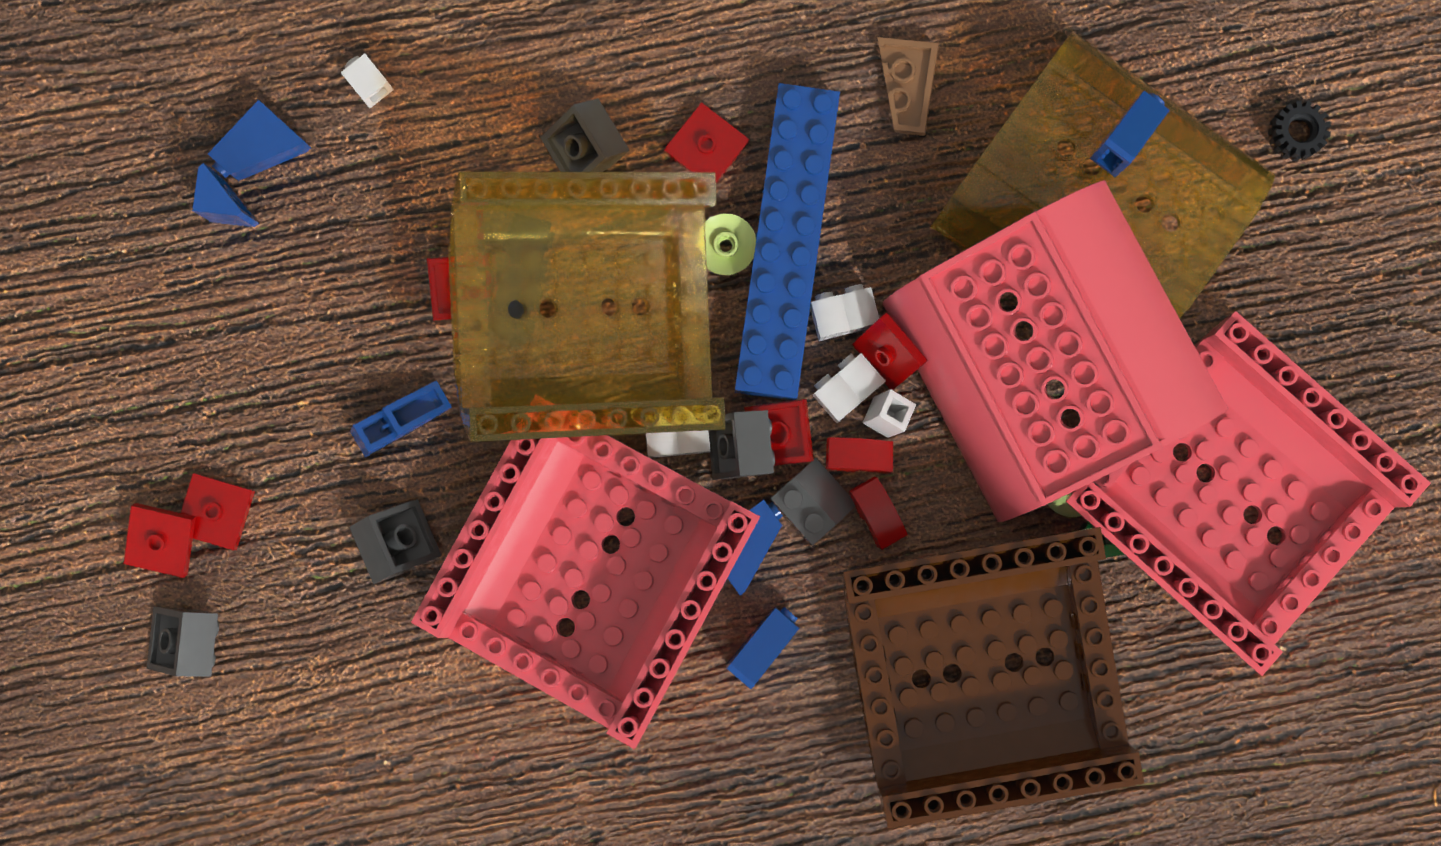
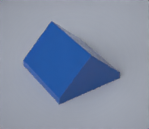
(218, 201)

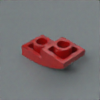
(859, 455)
(878, 512)

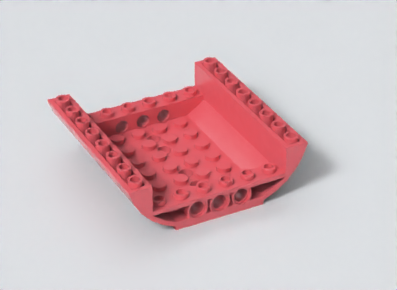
(1096, 329)
(1274, 449)
(542, 541)

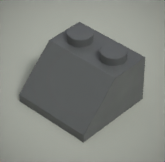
(585, 139)
(742, 447)
(813, 502)
(395, 541)
(182, 642)

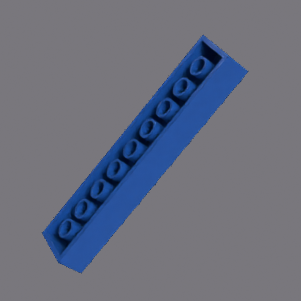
(787, 242)

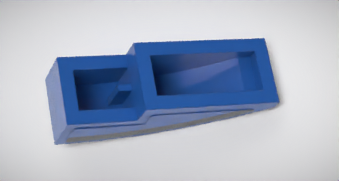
(400, 418)

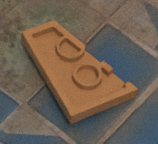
(909, 81)

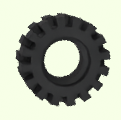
(1312, 118)

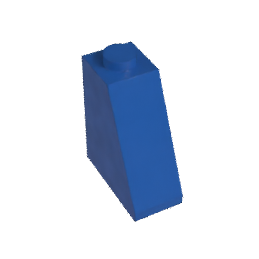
(1130, 133)
(256, 144)
(756, 546)
(763, 646)

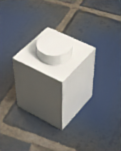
(366, 80)
(889, 413)

